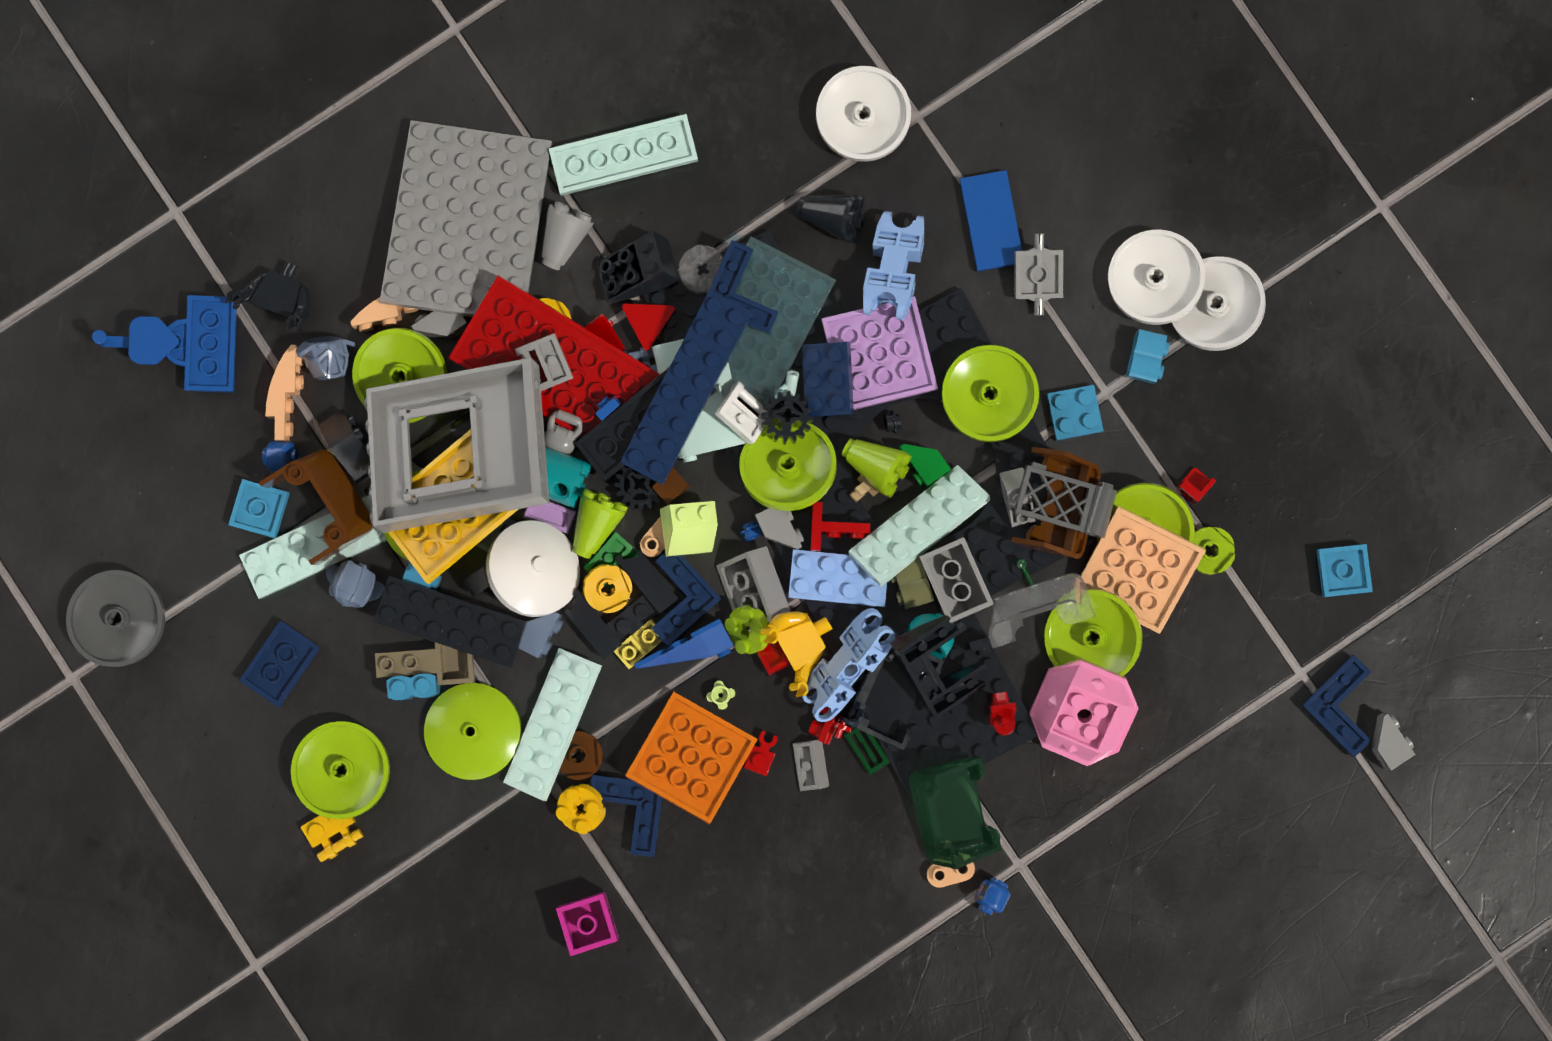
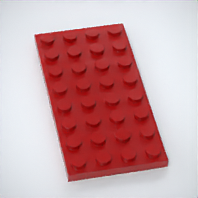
(515, 318)

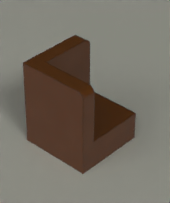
(672, 489)

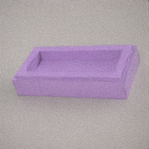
(551, 514)

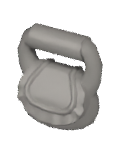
(559, 437)

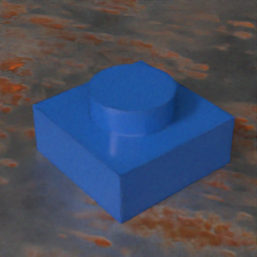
(606, 406)

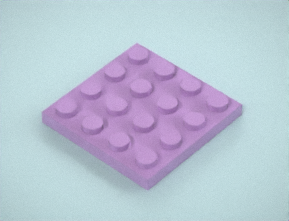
(886, 354)

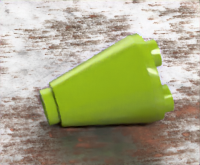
(877, 464)
(595, 522)

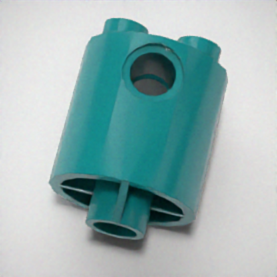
(565, 477)

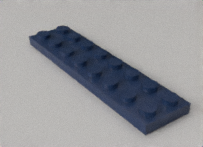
(686, 387)

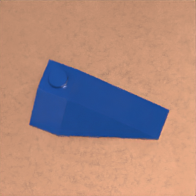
(701, 644)

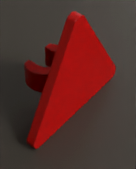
(648, 321)
(605, 330)

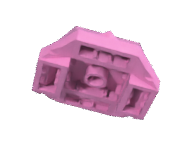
(1080, 687)

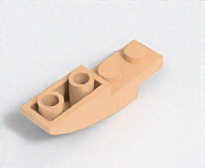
(378, 314)
(284, 383)

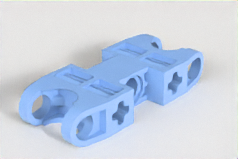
(891, 281)
(848, 664)

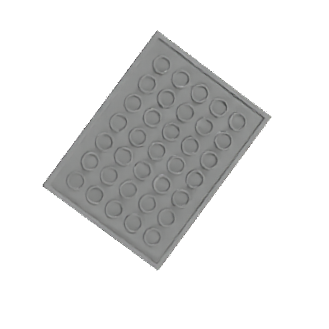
(463, 217)

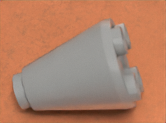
(563, 234)

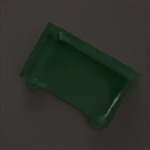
(952, 813)

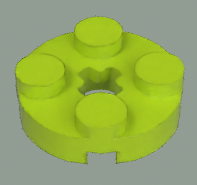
(1224, 550)
(737, 624)

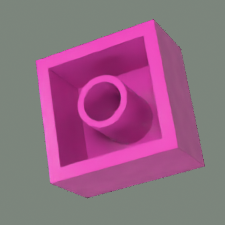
(587, 923)

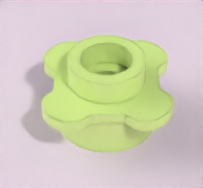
(720, 701)

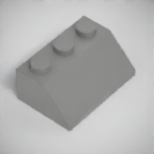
(956, 580)
(754, 582)

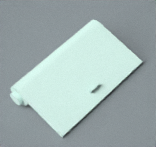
(709, 431)

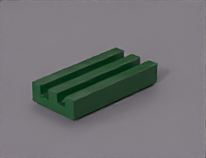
(877, 765)

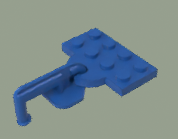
(205, 346)

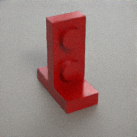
(833, 529)

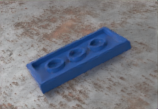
(990, 220)

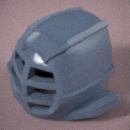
(325, 356)
(353, 584)

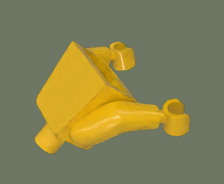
(800, 643)

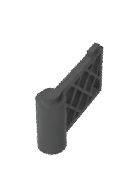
(1095, 509)

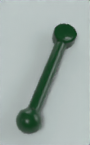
(1021, 563)

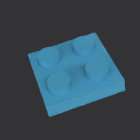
(1074, 412)
(259, 509)
(1344, 570)

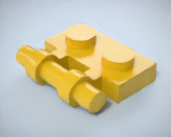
(322, 828)

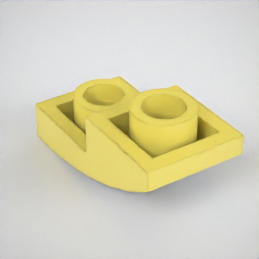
(638, 645)

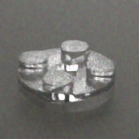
(688, 268)

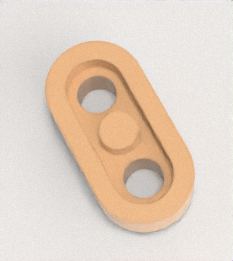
(656, 534)
(951, 876)

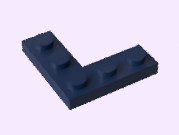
(728, 280)
(698, 599)
(1324, 709)
(647, 809)

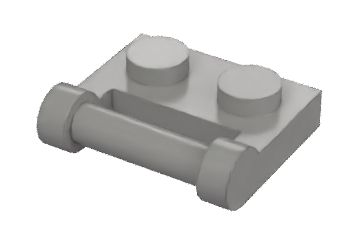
(551, 359)

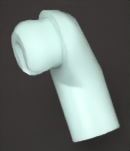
(790, 384)

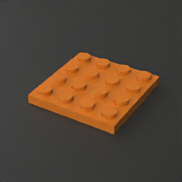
(691, 758)

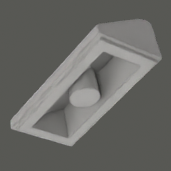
(810, 765)

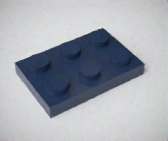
(828, 378)
(280, 663)

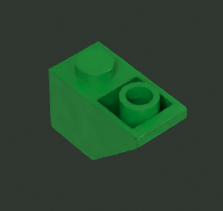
(926, 464)

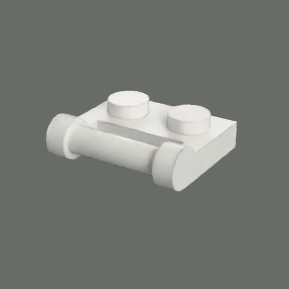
(738, 416)

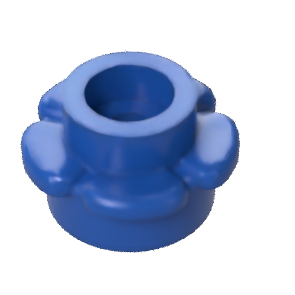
(751, 531)

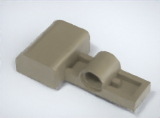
(449, 664)

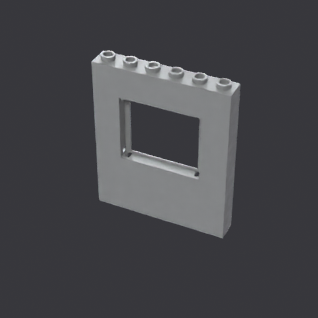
(505, 445)

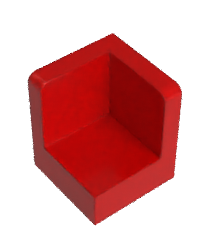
(1195, 485)

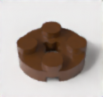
(590, 763)

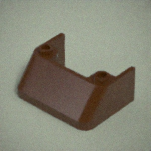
(336, 492)
(1055, 538)

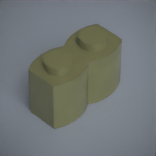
(913, 586)

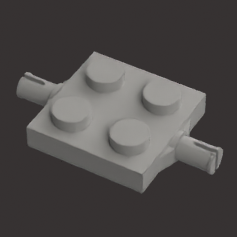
(1038, 274)

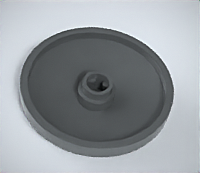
(94, 614)

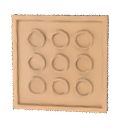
(1142, 566)

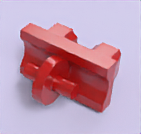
(1002, 714)
(825, 731)

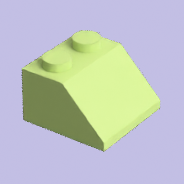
(689, 528)

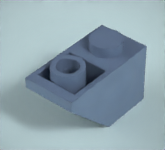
(538, 634)

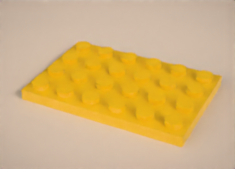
(440, 545)

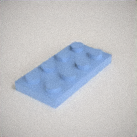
(833, 579)

